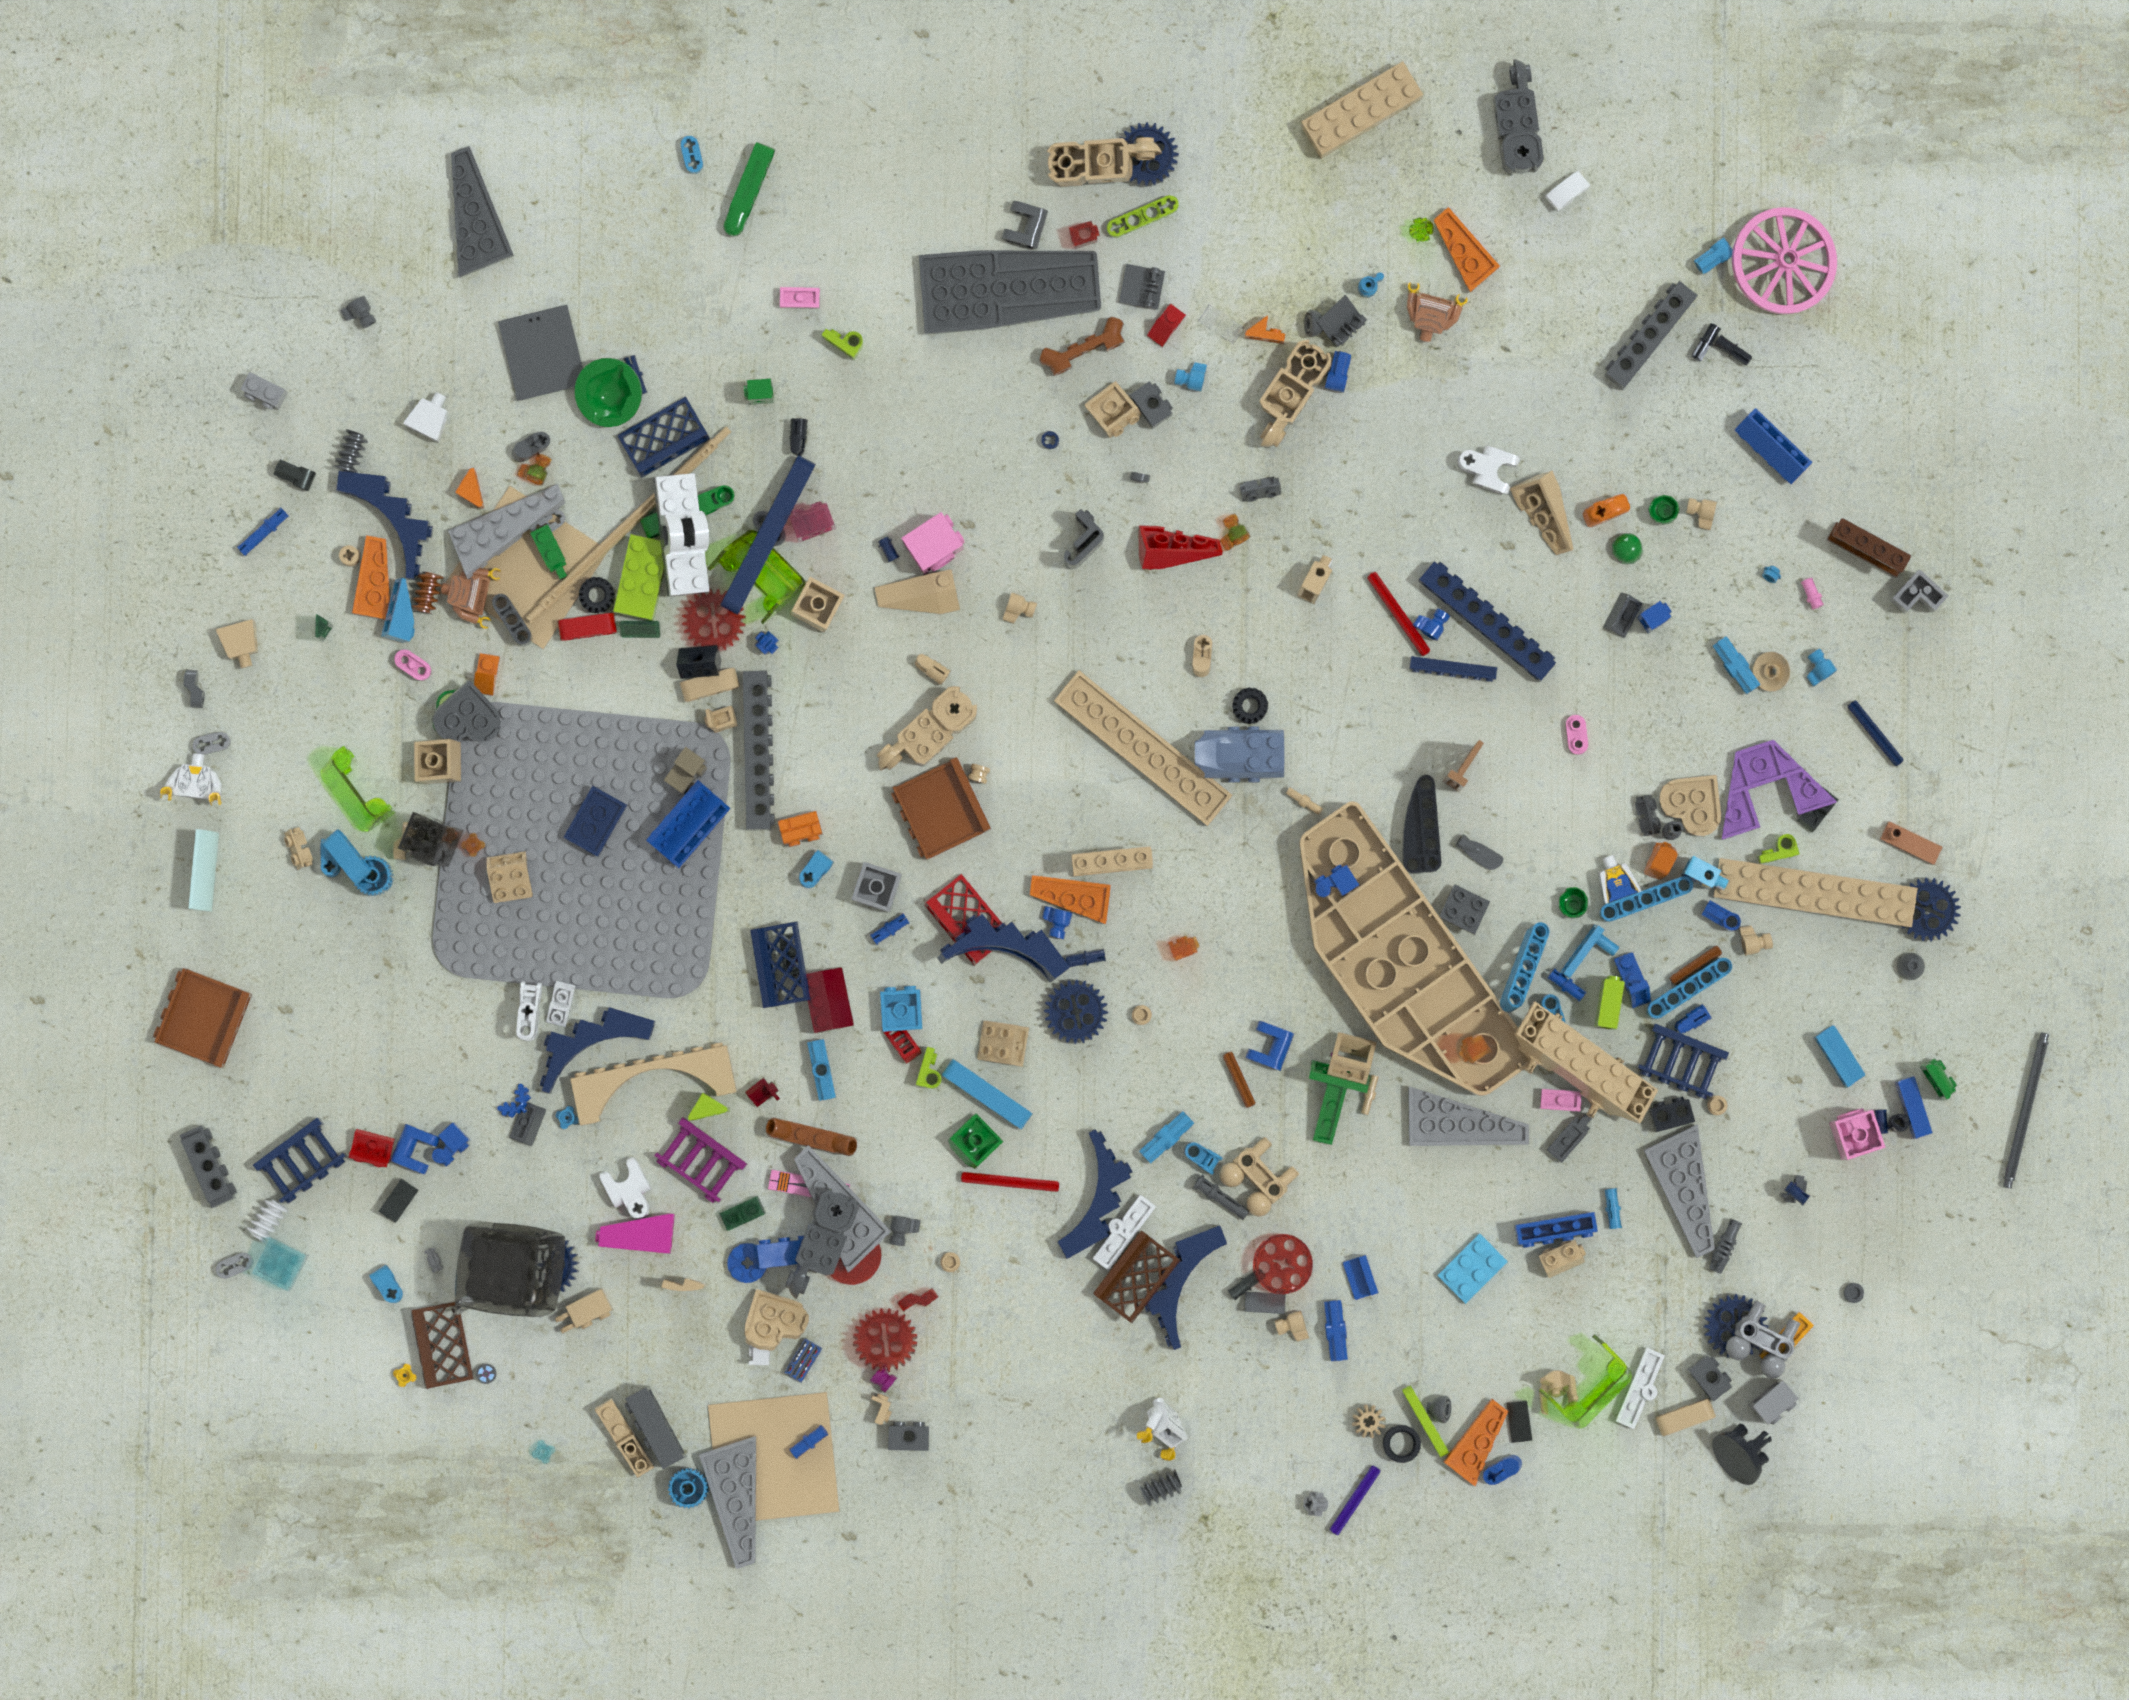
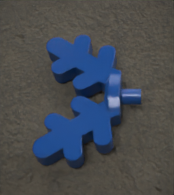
(522, 1099)

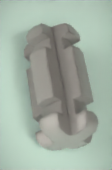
(433, 1260)

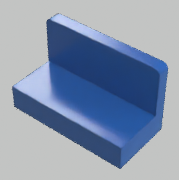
(1360, 1277)

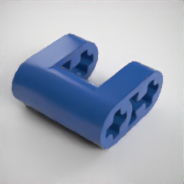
(1278, 1049)
(406, 1146)

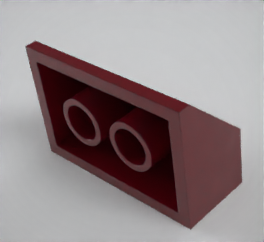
(829, 1000)

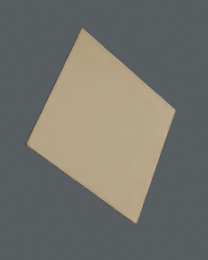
(527, 578)
(782, 1482)

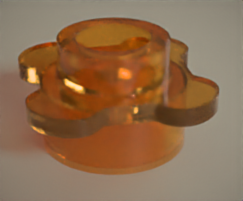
(478, 845)

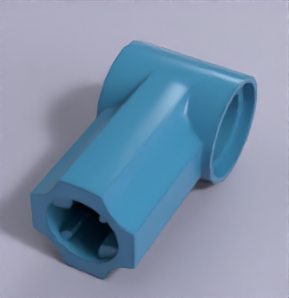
(1718, 253)

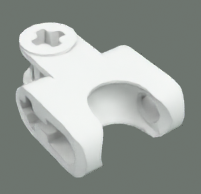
(1486, 467)
(527, 1001)
(630, 1191)

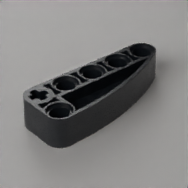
(1416, 834)

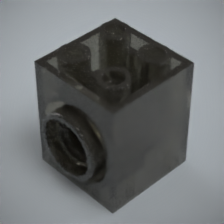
(430, 840)

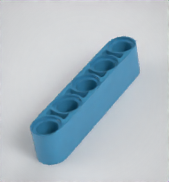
(1654, 893)
(1518, 973)
(1698, 985)
(987, 1094)

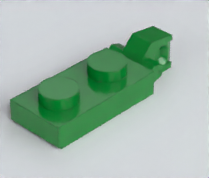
(549, 550)

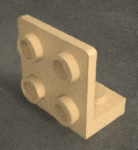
(509, 877)
(1003, 1043)

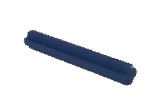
(1875, 733)

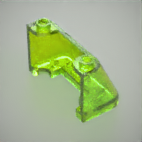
(364, 815)

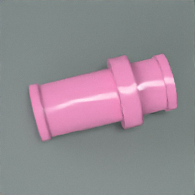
(1811, 591)

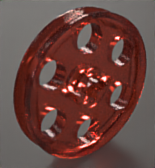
(1290, 1259)

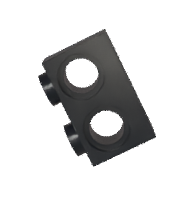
(1673, 1119)

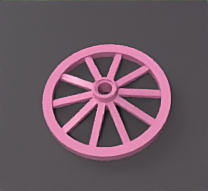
(1826, 241)

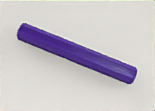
(1355, 1500)

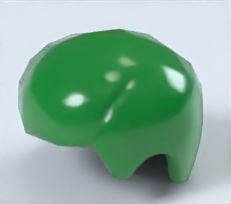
(1664, 509)
(1627, 548)
(1573, 902)

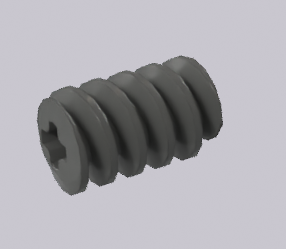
(351, 451)
(1161, 1488)

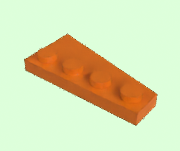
(373, 582)
(1474, 1446)

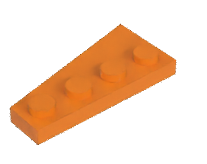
(1466, 251)
(1076, 896)

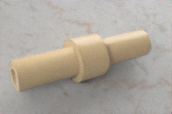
(1304, 801)
(1370, 1095)

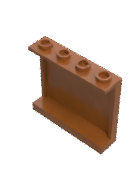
(941, 809)
(202, 1017)

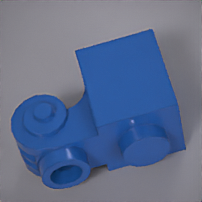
(1340, 878)
(454, 1140)

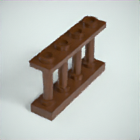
(1869, 547)

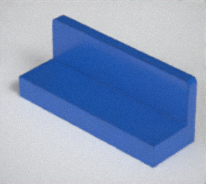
(1913, 1107)

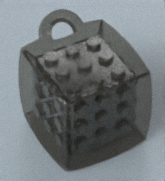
(509, 1270)

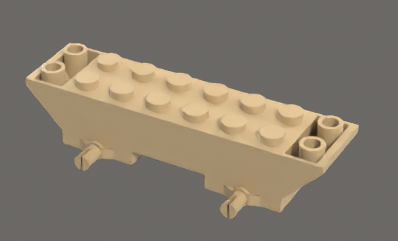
(1594, 1072)

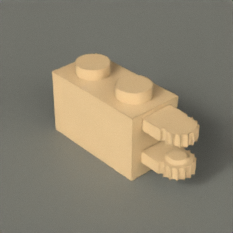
(586, 1310)

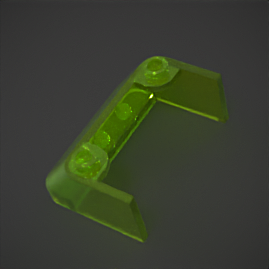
(776, 580)
(1583, 1412)

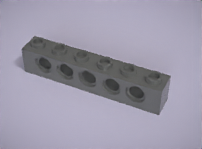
(1622, 377)

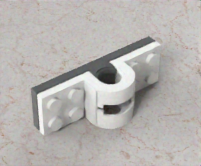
(682, 534)

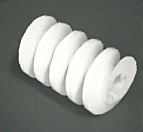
(266, 1220)

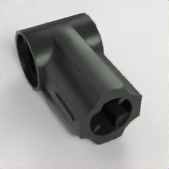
(299, 476)

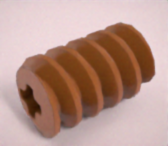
(426, 593)

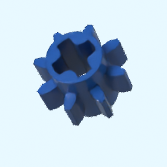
(766, 642)

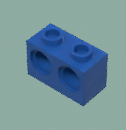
(1655, 616)

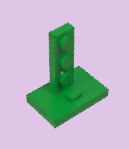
(1332, 1100)

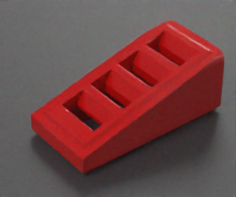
(908, 1057)

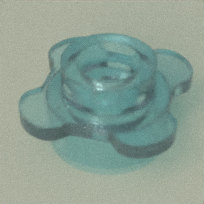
(549, 1450)

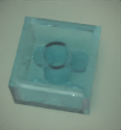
(280, 1264)

